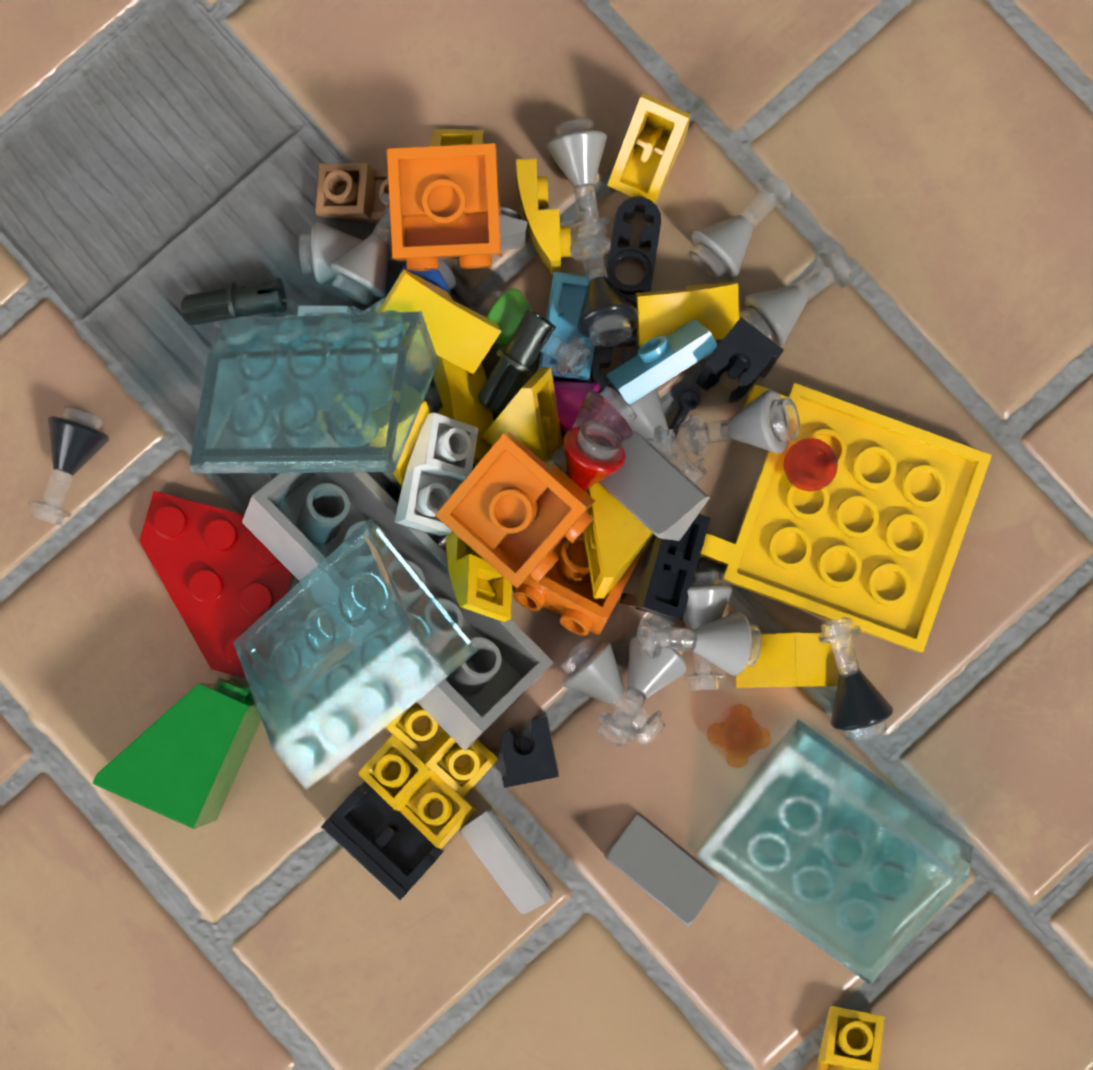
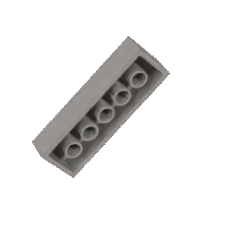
(313, 513)

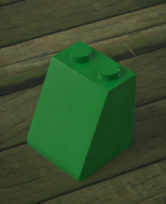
(188, 754)

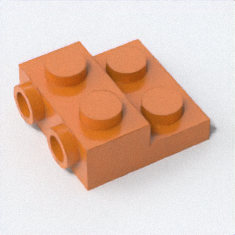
(444, 205)
(516, 511)
(569, 591)

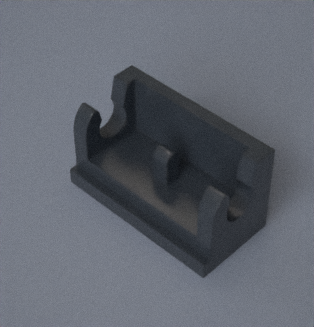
(743, 355)
(669, 573)
(529, 764)
(382, 840)

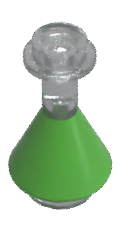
(508, 310)

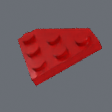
(213, 573)

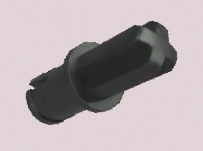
(234, 302)
(515, 361)

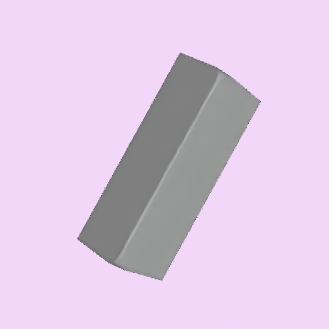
(655, 490)
(507, 861)
(662, 869)

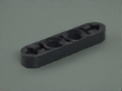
(622, 234)

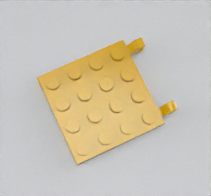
(870, 540)

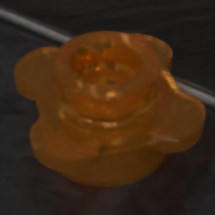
(739, 751)

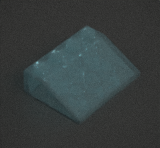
(312, 393)
(347, 653)
(837, 853)

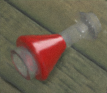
(592, 453)

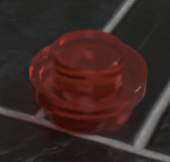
(810, 465)

